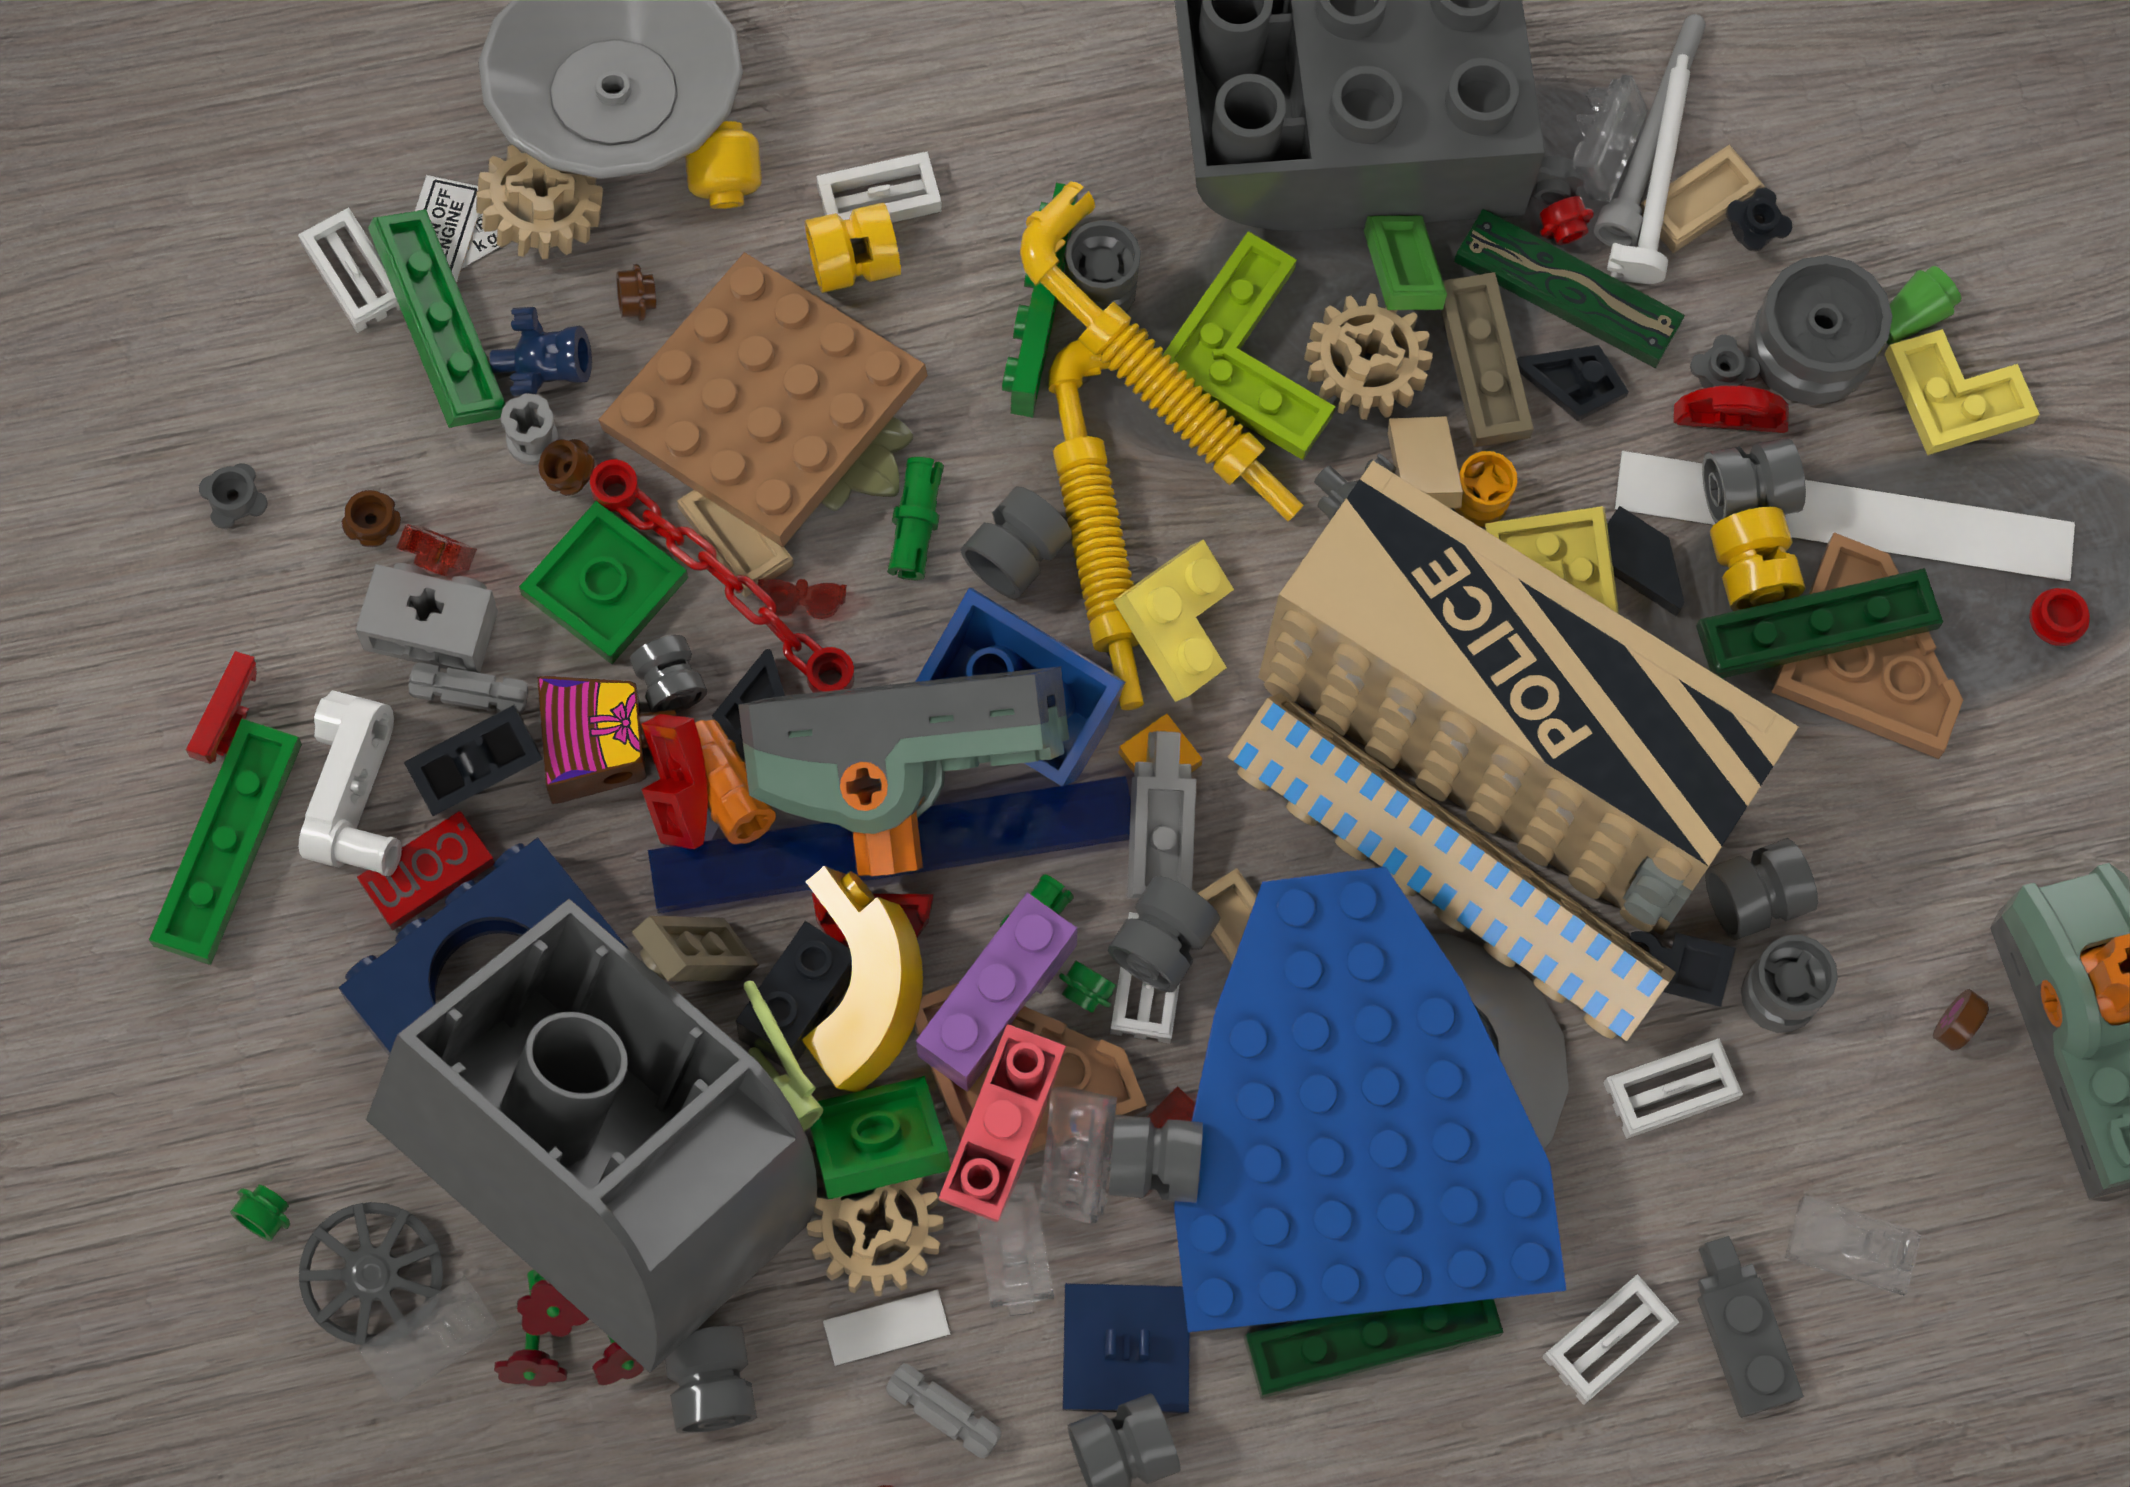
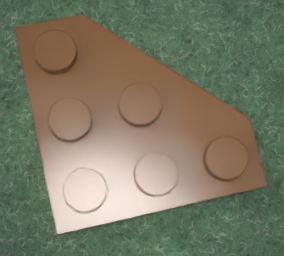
(1879, 687)
(1084, 1066)

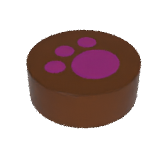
(1961, 1020)

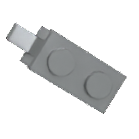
(1161, 816)

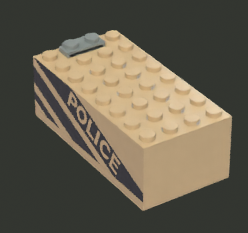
(1519, 698)

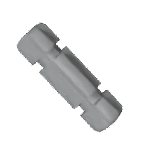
(467, 688)
(943, 1410)

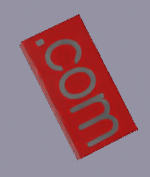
(428, 870)

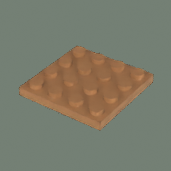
(763, 398)

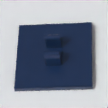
(1125, 1346)

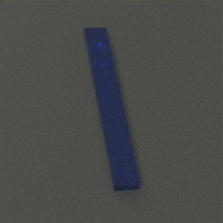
(948, 835)

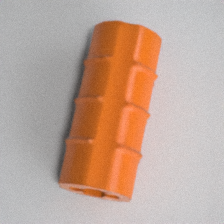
(731, 806)

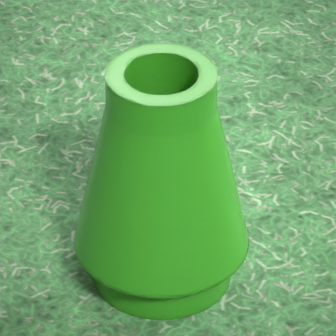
(1922, 303)

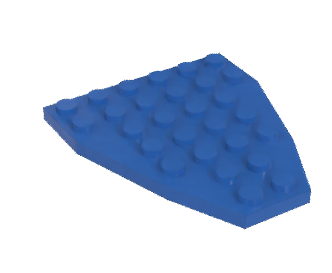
(1356, 1125)

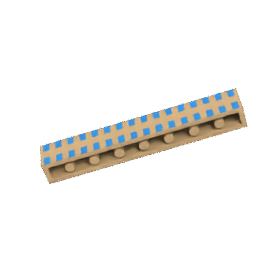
(1451, 867)

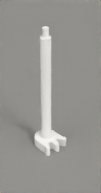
(1644, 262)

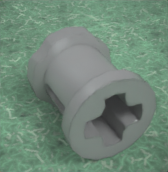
(520, 416)

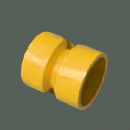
(833, 253)
(1755, 552)

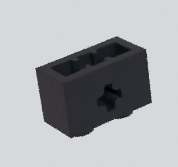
(473, 760)
(799, 991)

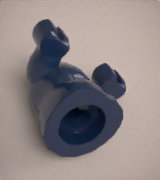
(542, 354)

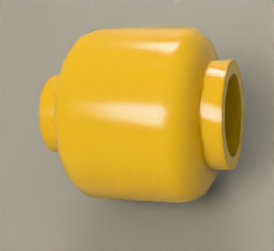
(725, 167)

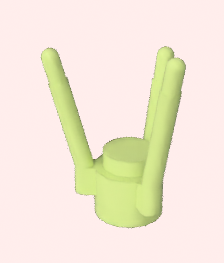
(795, 1085)

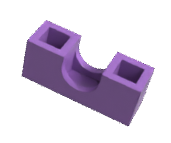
(995, 989)

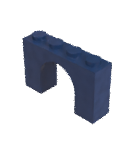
(510, 900)

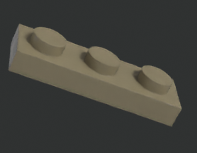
(1485, 361)
(693, 949)

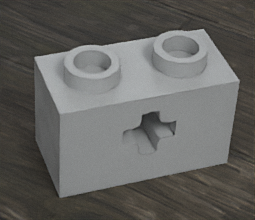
(447, 639)

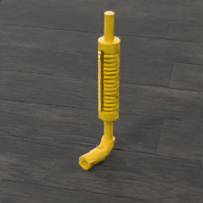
(1141, 363)
(1094, 518)

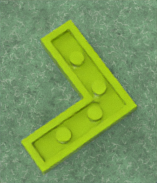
(1211, 352)

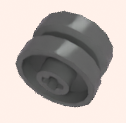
(1820, 329)

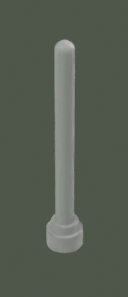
(1622, 218)

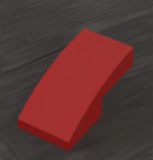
(680, 796)

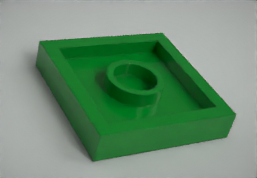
(603, 582)
(879, 1138)

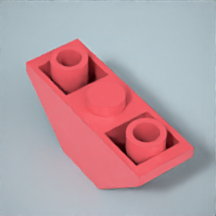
(1003, 1123)

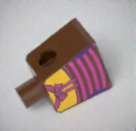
(591, 735)

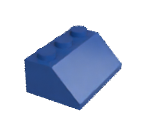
(994, 640)

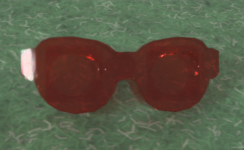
(819, 599)

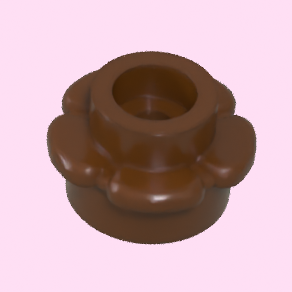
(635, 293)
(566, 466)
(367, 504)

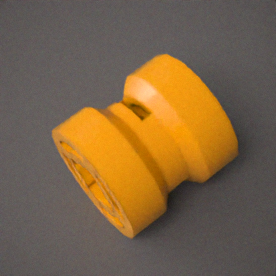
(1489, 476)

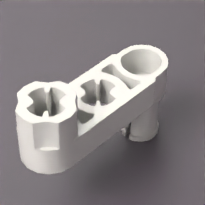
(359, 739)

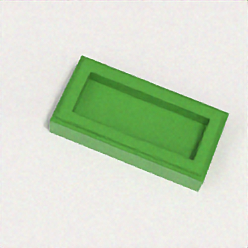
(1405, 263)

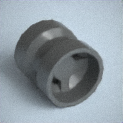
(668, 674)

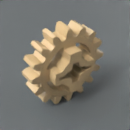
(536, 204)
(1373, 381)
(903, 1235)

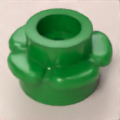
(1087, 987)
(261, 1211)

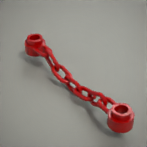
(822, 660)

